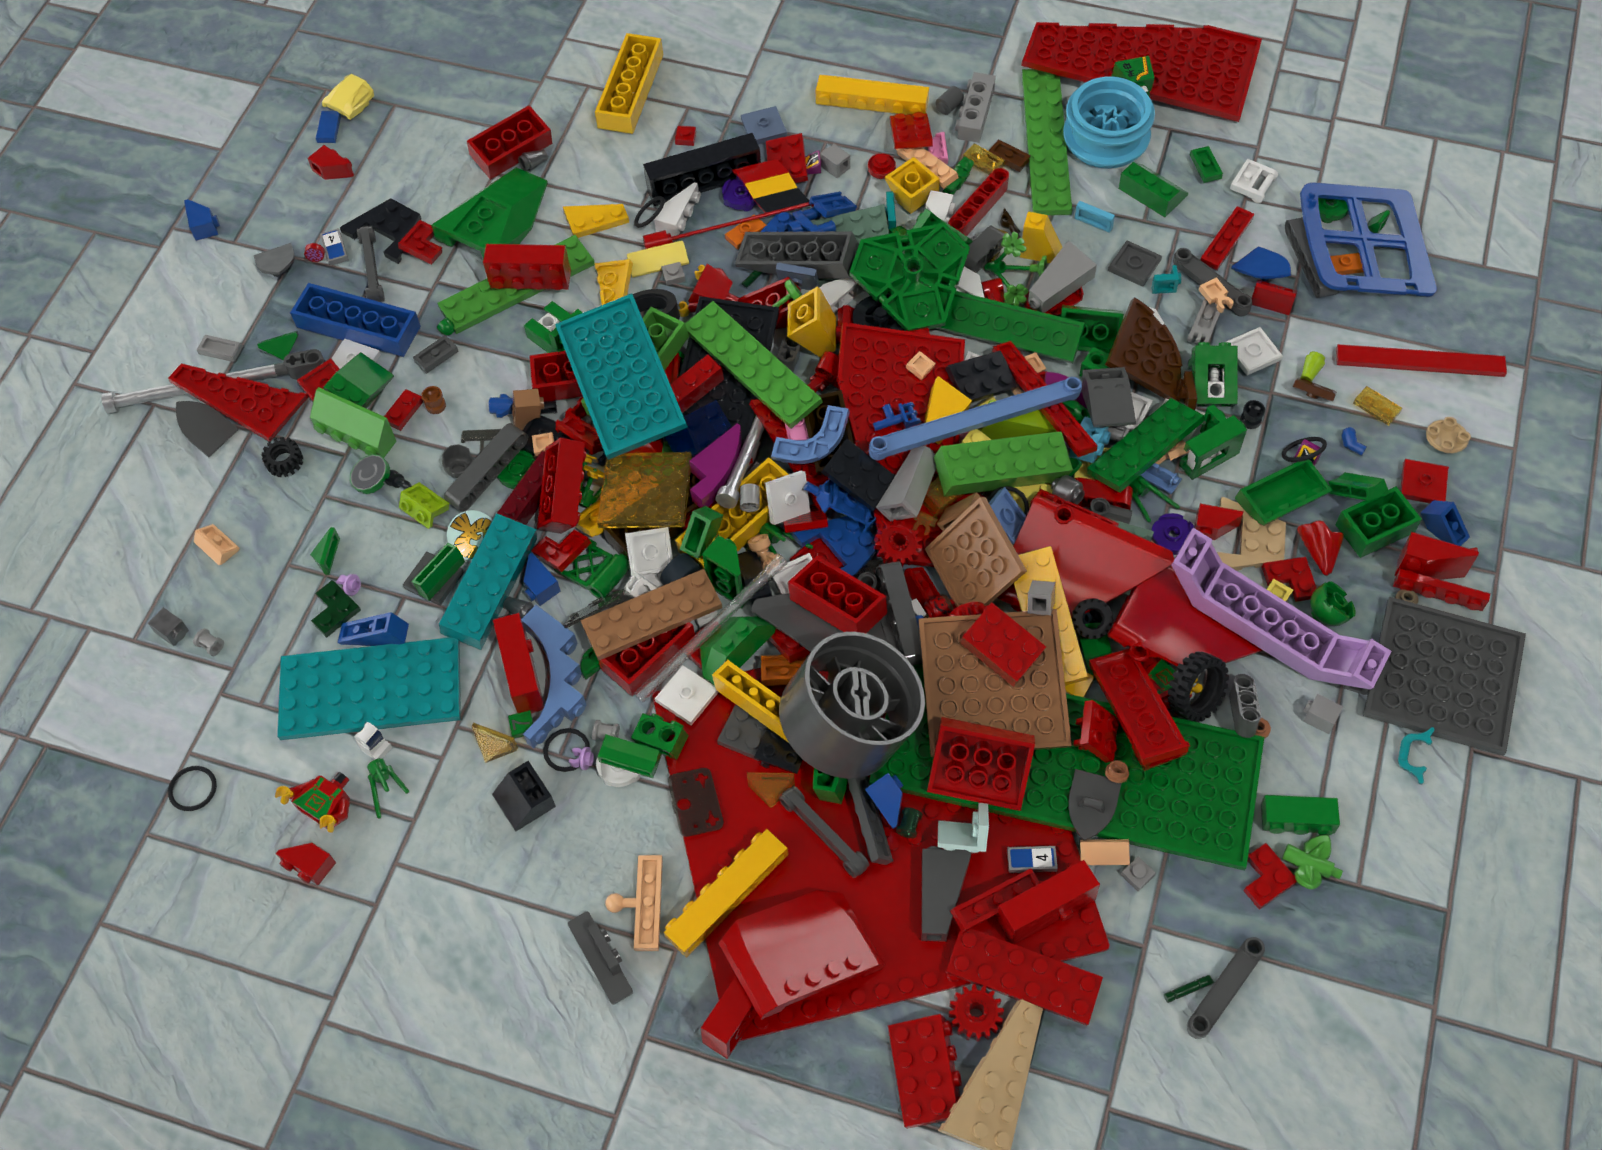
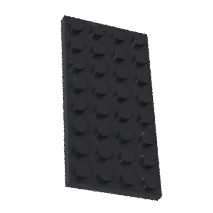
(730, 393)

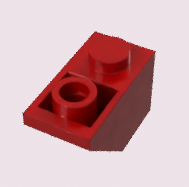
(330, 164)
(308, 860)

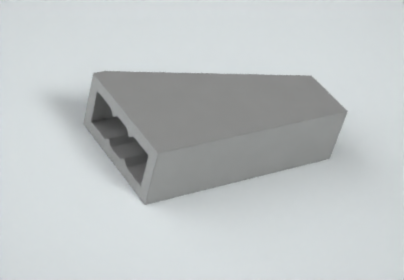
(1061, 278)
(909, 486)

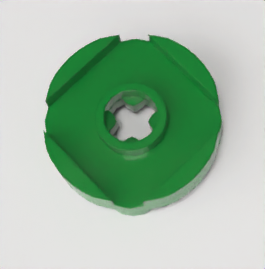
(1332, 212)

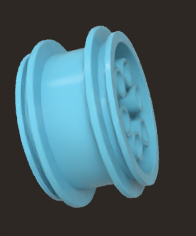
(1108, 122)

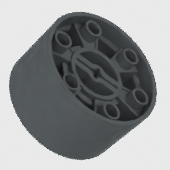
(839, 720)

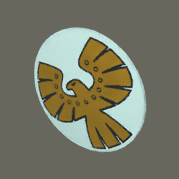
(468, 531)

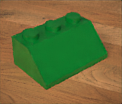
(1151, 189)
(1100, 326)
(723, 567)

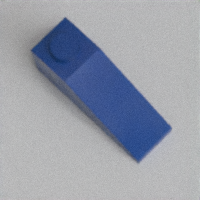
(374, 631)

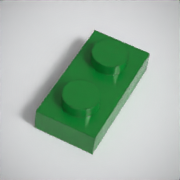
(1206, 164)

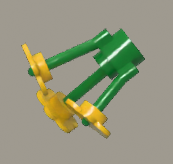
(587, 494)

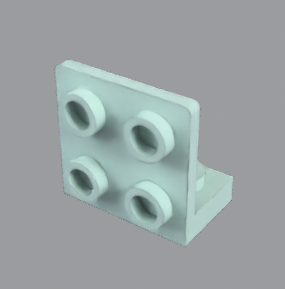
(966, 835)

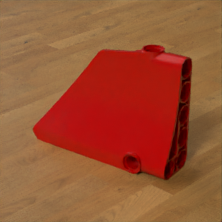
(1088, 552)
(1164, 624)

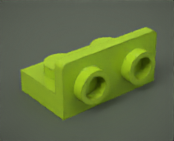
(422, 504)

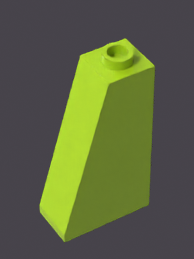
(1022, 425)

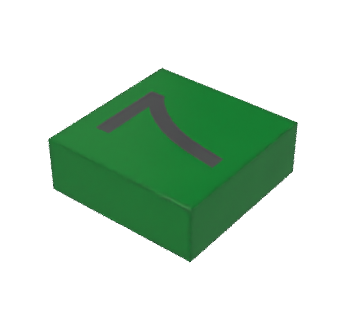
(520, 723)

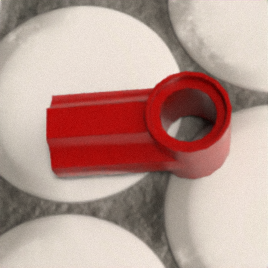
(993, 290)
(845, 314)

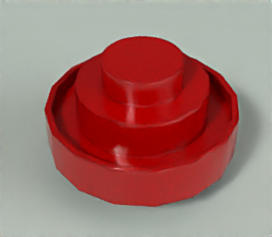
(881, 165)

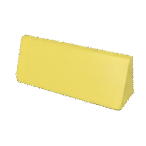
(652, 259)

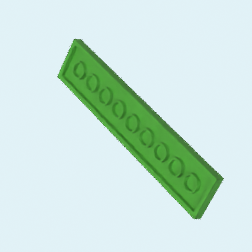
(1046, 143)

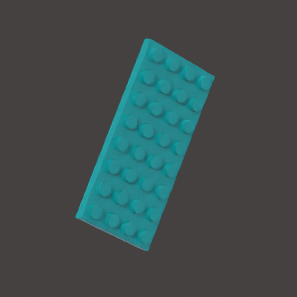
(620, 376)
(369, 684)

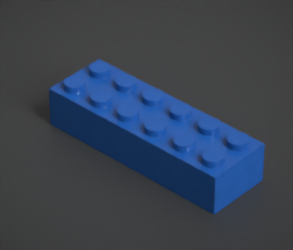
(355, 319)

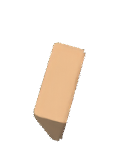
(215, 544)

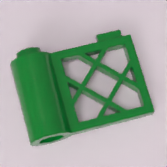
(604, 575)

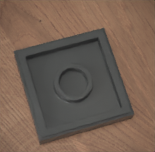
(1134, 263)

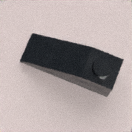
(750, 568)

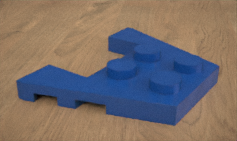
(845, 540)

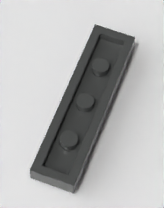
(870, 822)

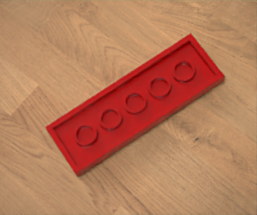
(1138, 707)
(1024, 975)

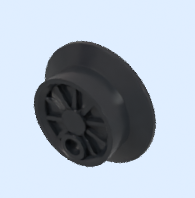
(871, 313)

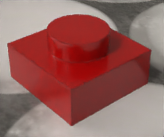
(685, 135)

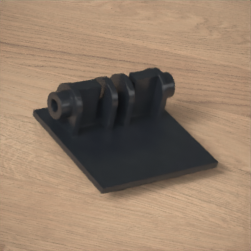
(777, 752)

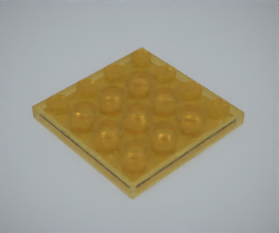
(645, 490)

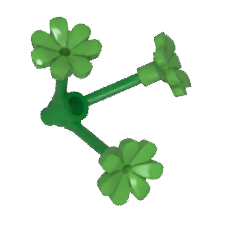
(1014, 246)

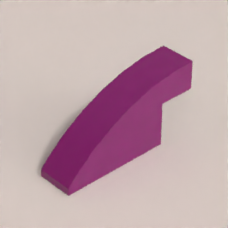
(714, 466)

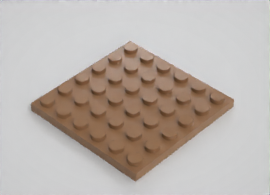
(970, 691)

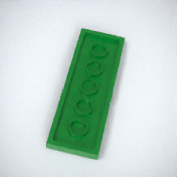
(1145, 445)

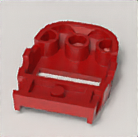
(578, 429)

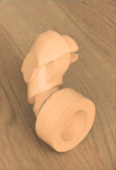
(760, 545)

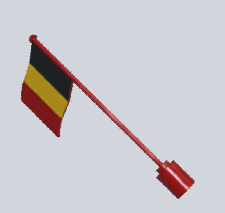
(768, 186)

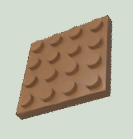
(975, 556)

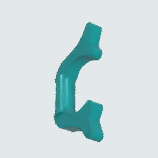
(1404, 753)

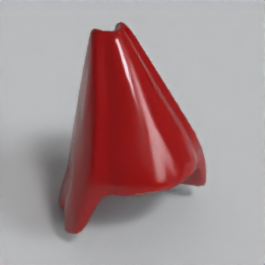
(1321, 544)

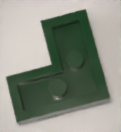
(338, 611)

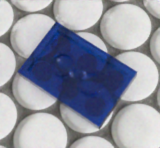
(703, 429)

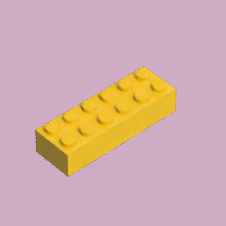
(629, 83)
(743, 525)
(1042, 567)

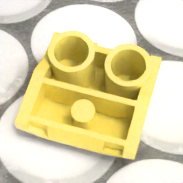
(349, 96)

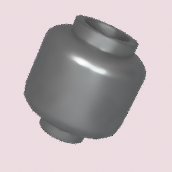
(1068, 489)

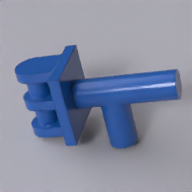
(892, 419)

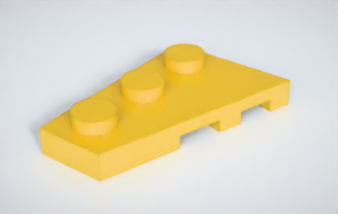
(594, 218)
(613, 279)

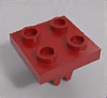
(1098, 731)

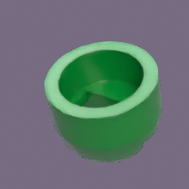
(446, 327)

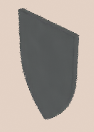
(275, 260)
(203, 426)
(1092, 803)

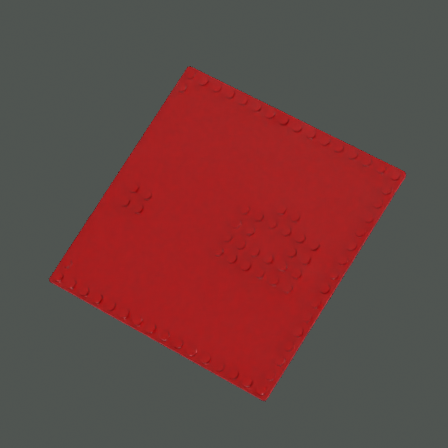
(882, 898)

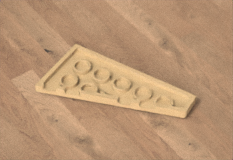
(994, 1093)

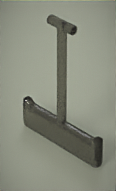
(479, 435)

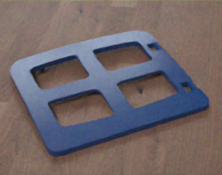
(1410, 239)

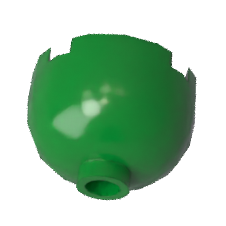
(1330, 605)

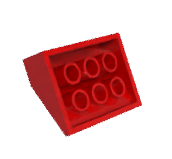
(981, 763)

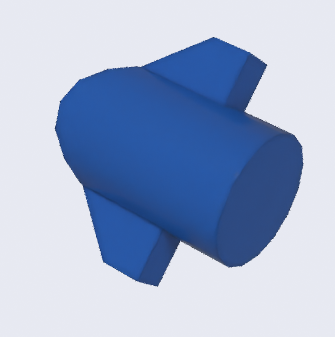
(500, 405)

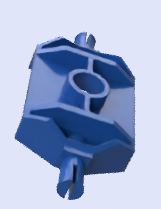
(840, 501)

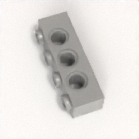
(976, 107)

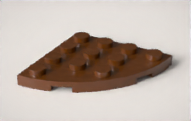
(1147, 352)

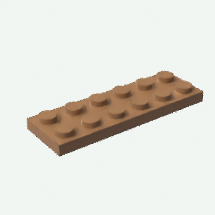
(651, 614)

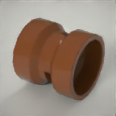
(433, 400)

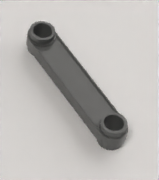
(366, 237)
(1202, 273)
(854, 862)
(1225, 987)

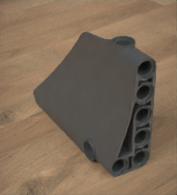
(896, 627)

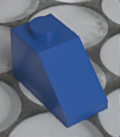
(201, 220)
(1445, 522)
(539, 581)
(887, 797)

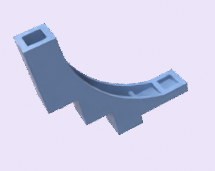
(564, 672)

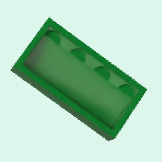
(1283, 492)

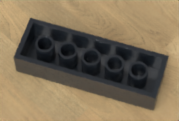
(706, 165)

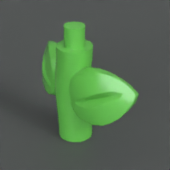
(1312, 861)

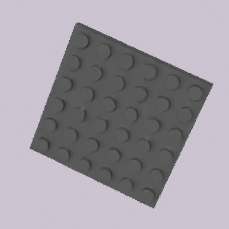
(1447, 676)

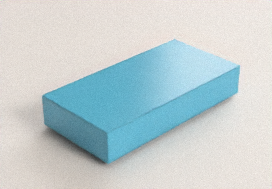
(1094, 216)

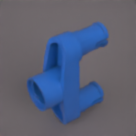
(802, 222)

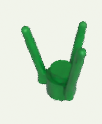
(1142, 487)
(775, 535)
(380, 773)

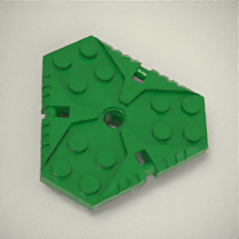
(917, 296)

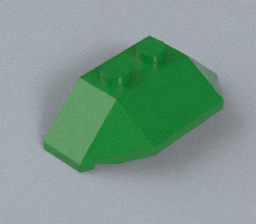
(734, 642)

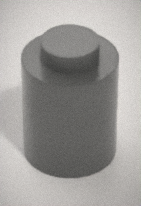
(949, 100)

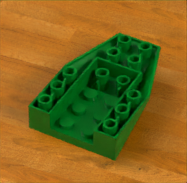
(496, 214)

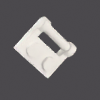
(1249, 176)

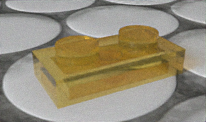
(984, 159)
(1377, 405)

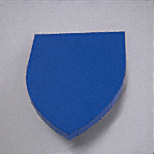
(1263, 264)

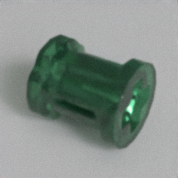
(909, 822)

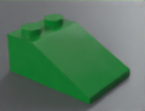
(359, 380)

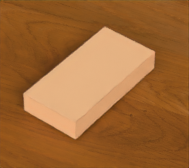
(1105, 851)

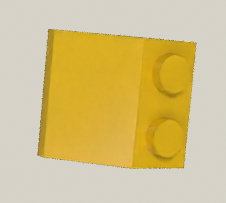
(912, 184)

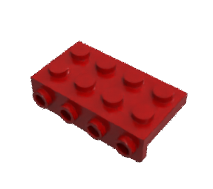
(925, 1069)

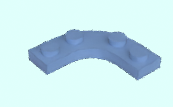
(818, 446)

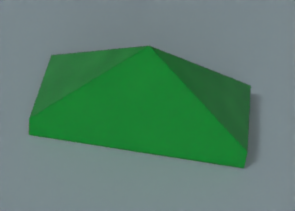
(280, 345)
(325, 550)

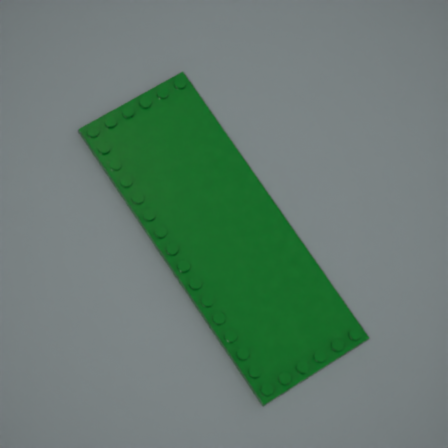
(1184, 807)

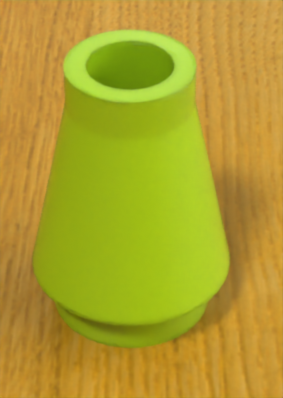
(1312, 365)

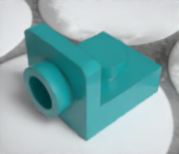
(1166, 282)

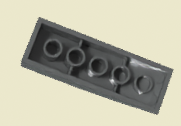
(826, 252)

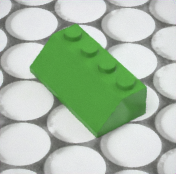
(351, 424)

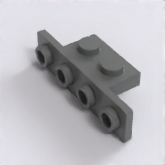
(600, 957)

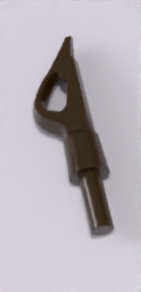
(1009, 224)

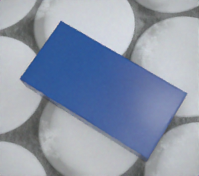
(328, 127)

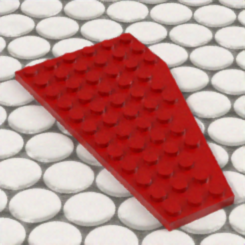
(1191, 66)
(874, 375)

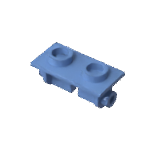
(1162, 478)

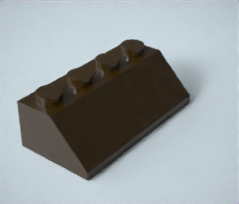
(815, 421)

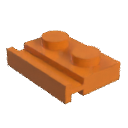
(777, 670)

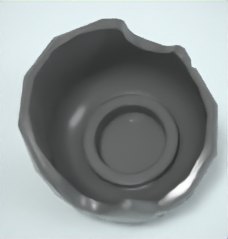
(456, 460)

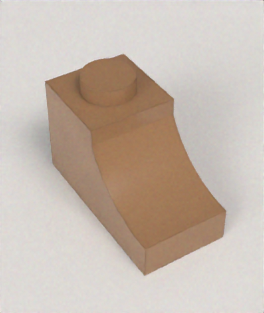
(526, 406)

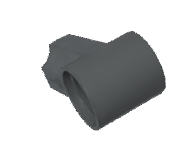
(1110, 511)

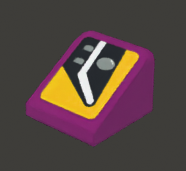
(813, 163)
(1307, 448)

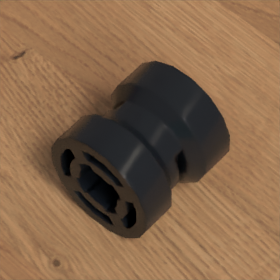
(1252, 414)

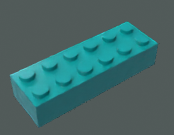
(488, 581)

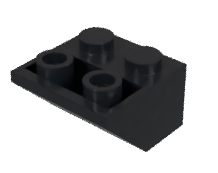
(523, 796)

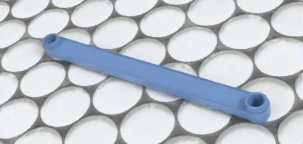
(974, 418)

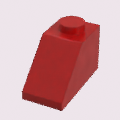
(1216, 521)

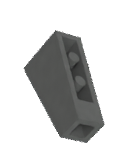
(941, 887)

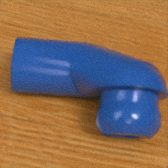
(1350, 441)

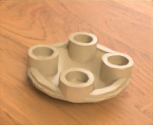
(1447, 435)

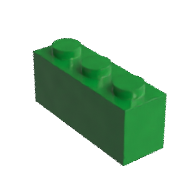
(1300, 814)

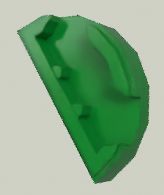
(589, 663)

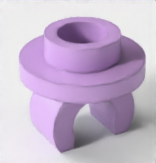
(350, 583)
(585, 758)

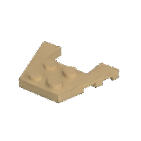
(1257, 542)

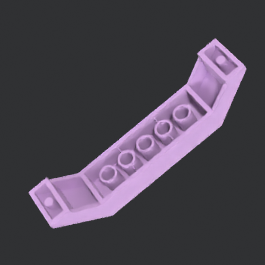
(1272, 621)

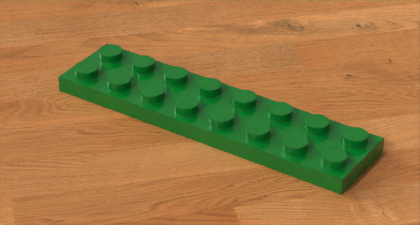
(1024, 327)

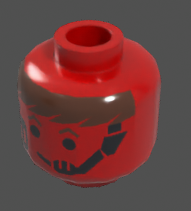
(939, 606)

